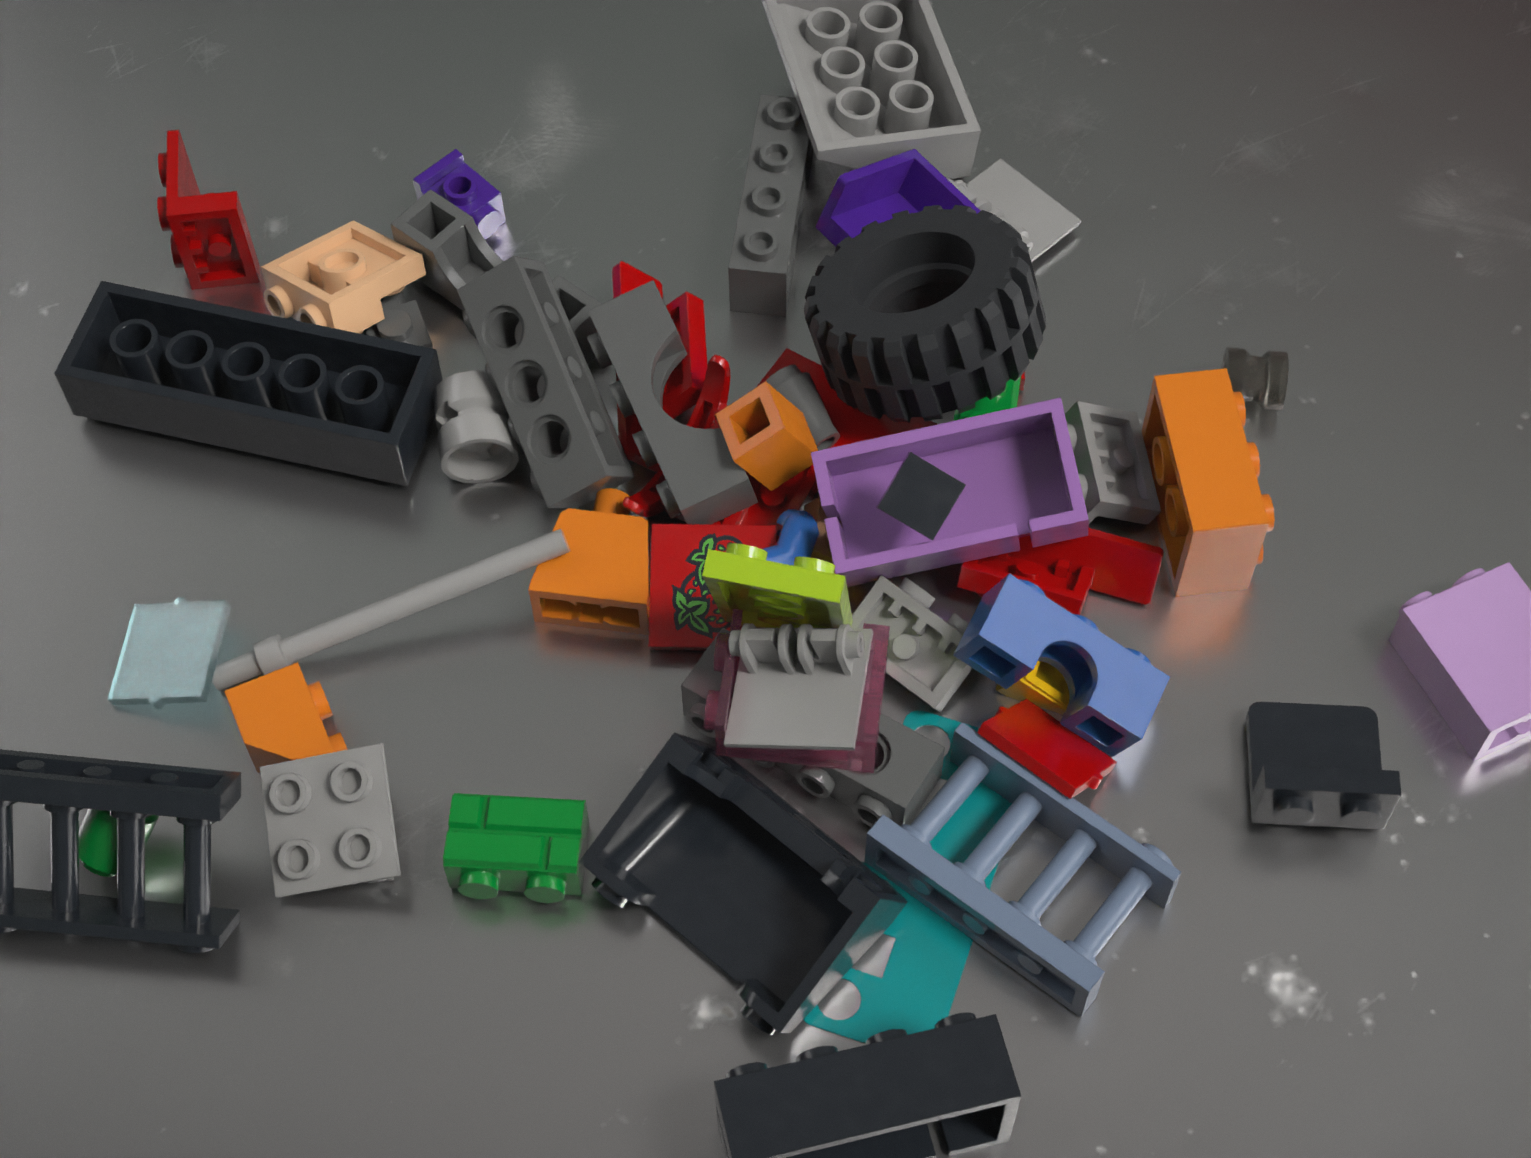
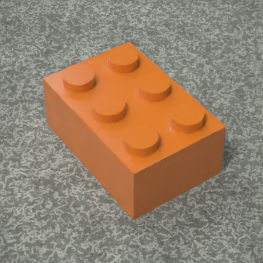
(1205, 482)

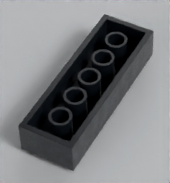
(251, 382)

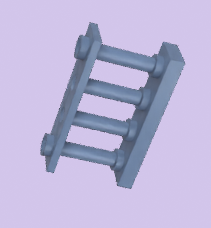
(1013, 928)

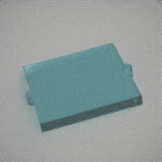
(169, 653)

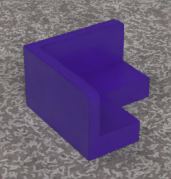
(885, 189)

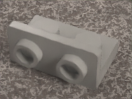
(1112, 463)
(918, 639)

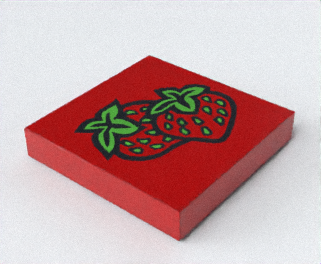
(680, 603)

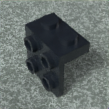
(1318, 766)

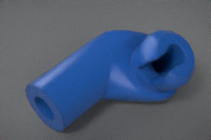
(795, 538)

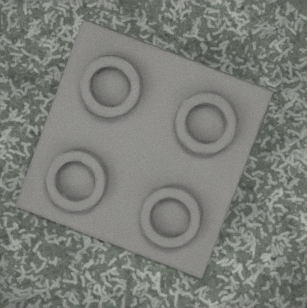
(1021, 205)
(798, 686)
(330, 821)

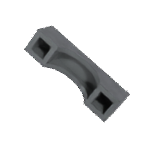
(458, 254)
(644, 349)

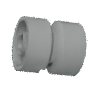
(473, 429)

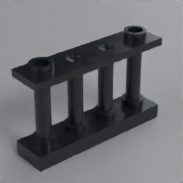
(130, 794)

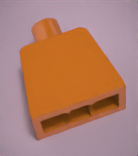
(604, 574)

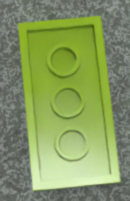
(776, 591)

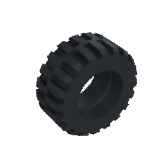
(925, 313)

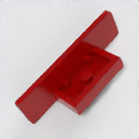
(688, 376)
(1072, 568)

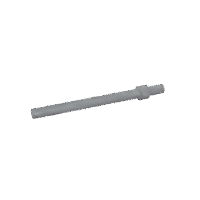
(278, 653)

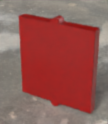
(1047, 748)

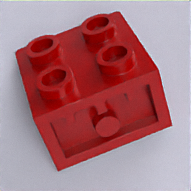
(207, 228)

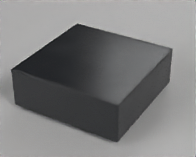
(920, 496)

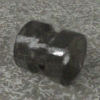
(1258, 378)

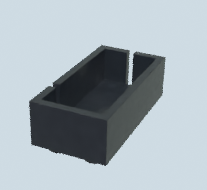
(875, 1096)

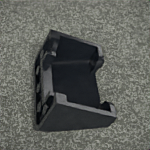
(742, 880)

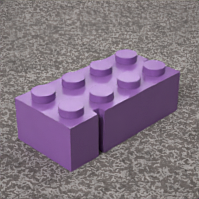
(1016, 481)

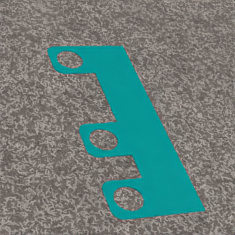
(927, 948)

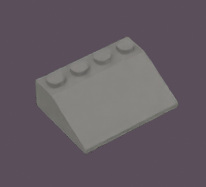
(875, 82)

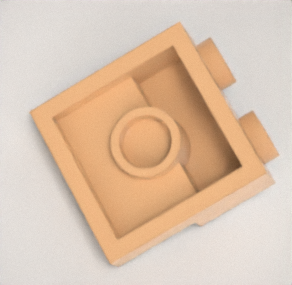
(340, 278)

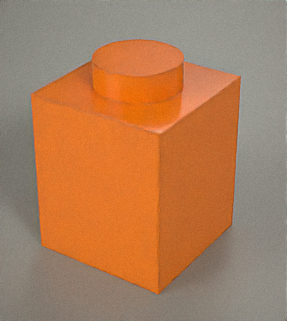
(767, 436)

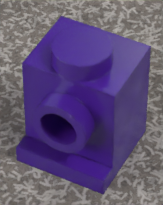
(464, 189)

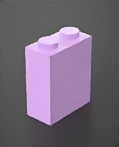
(1473, 656)

